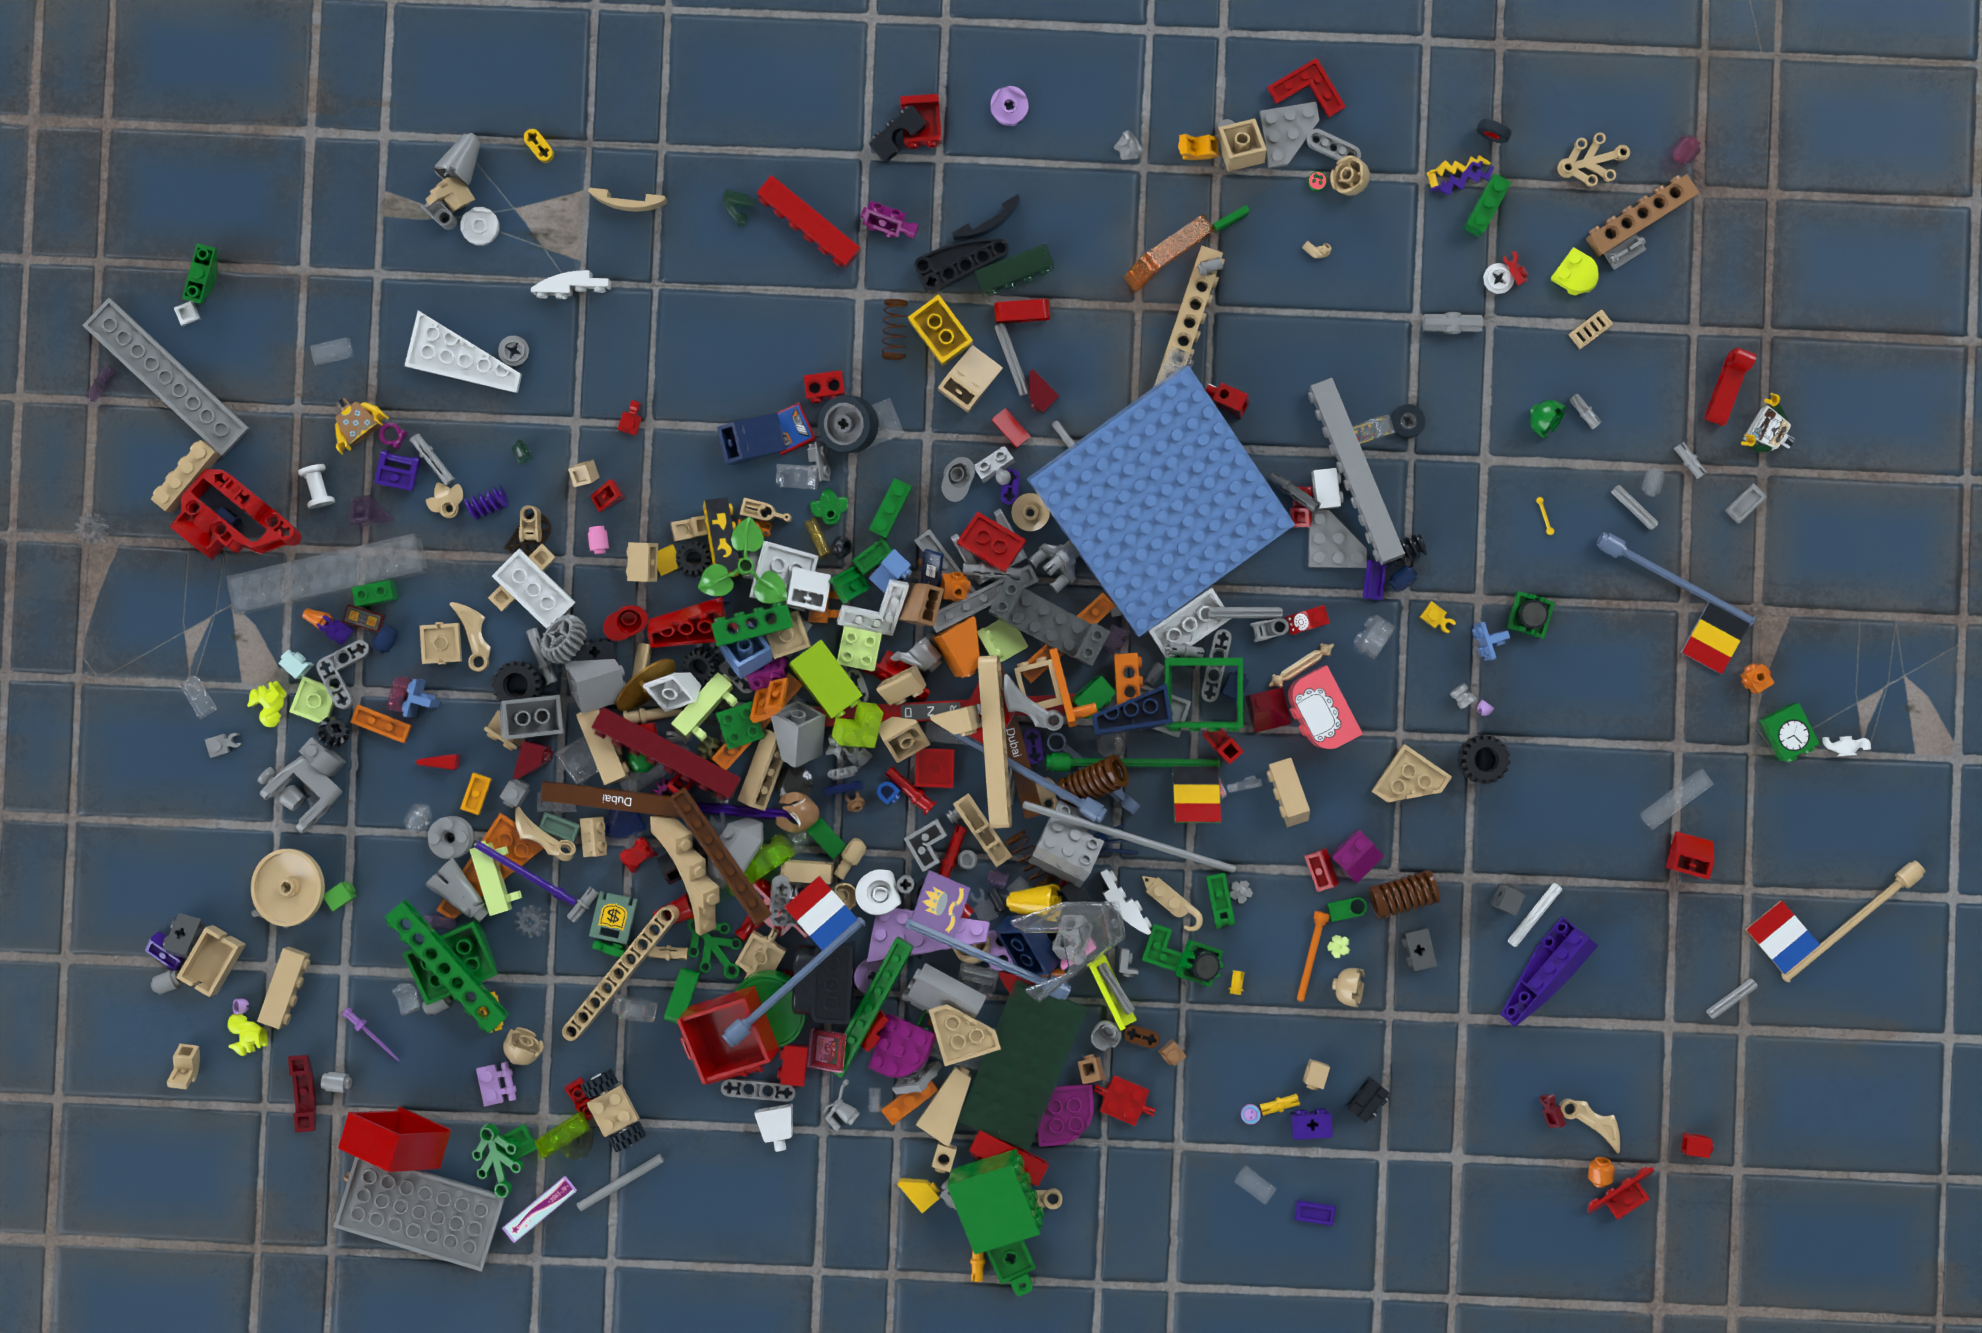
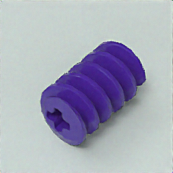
(487, 503)

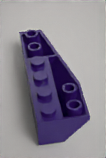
(1548, 970)

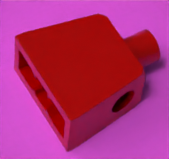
(1235, 403)

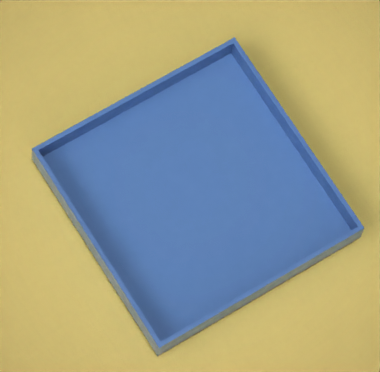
(1161, 500)

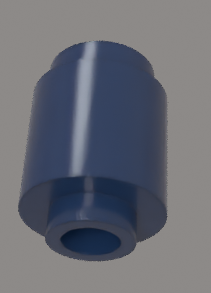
(1403, 578)
(385, 639)

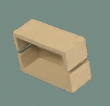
(211, 960)

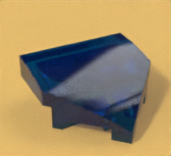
(623, 823)

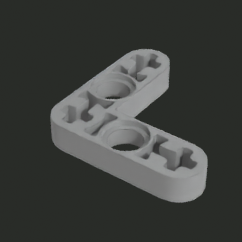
(336, 666)
(785, 917)

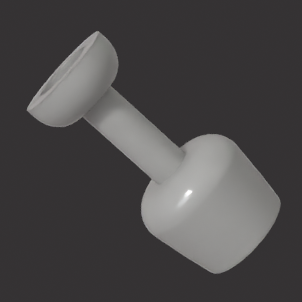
(290, 796)

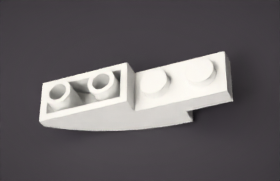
(563, 284)
(1129, 908)

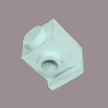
(295, 664)

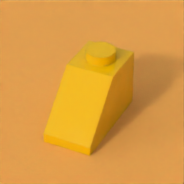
(920, 1192)

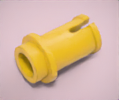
(1237, 982)

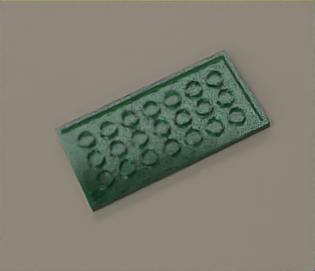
(1021, 1077)

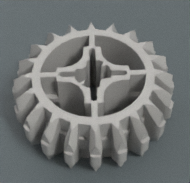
(563, 639)

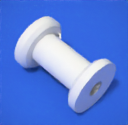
(316, 486)

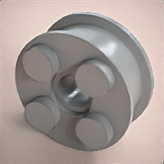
(438, 837)

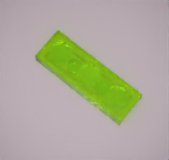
(562, 1135)

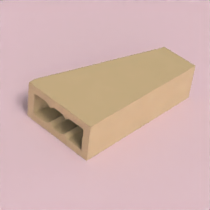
(944, 1109)

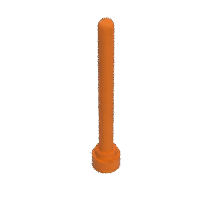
(1320, 920)

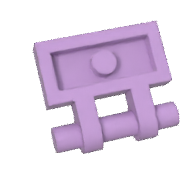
(490, 1083)

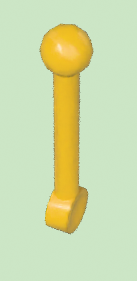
(1549, 531)

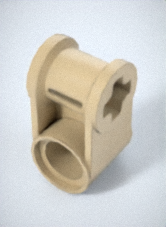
(530, 526)

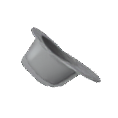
(957, 478)

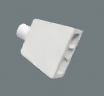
(776, 1124)

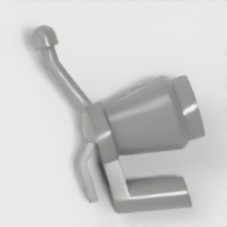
(843, 1110)

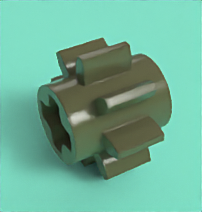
(708, 747)

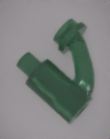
(739, 199)

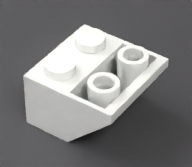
(808, 590)

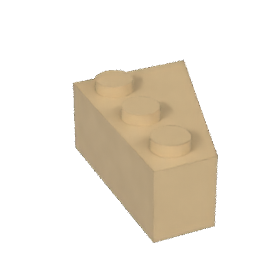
(1288, 792)

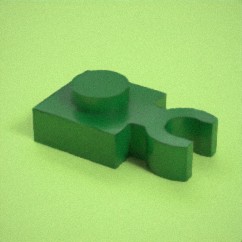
(615, 949)

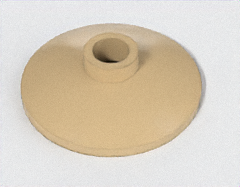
(1025, 503)

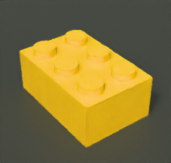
(940, 330)

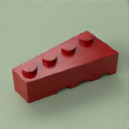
(686, 625)

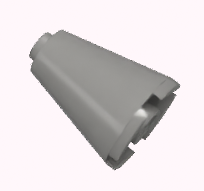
(460, 159)

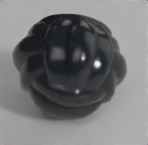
(841, 546)

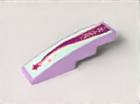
(539, 1209)

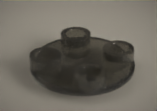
(794, 780)

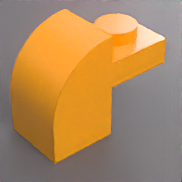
(1198, 147)

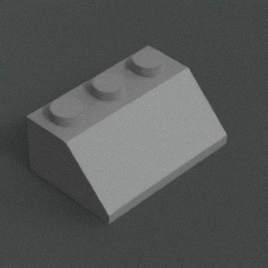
(530, 717)

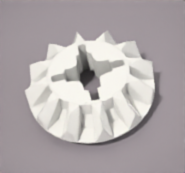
(1489, 278)

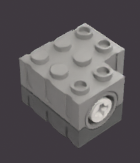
(1066, 848)

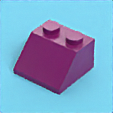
(1357, 855)

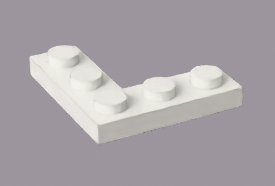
(881, 621)

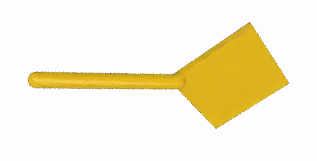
(667, 560)

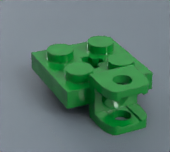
(1014, 1272)

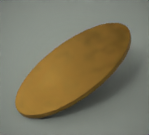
(634, 693)

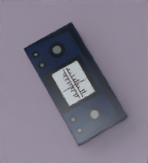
(931, 567)

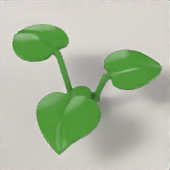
(717, 581)

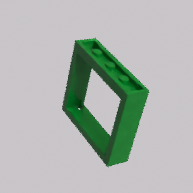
(1212, 726)

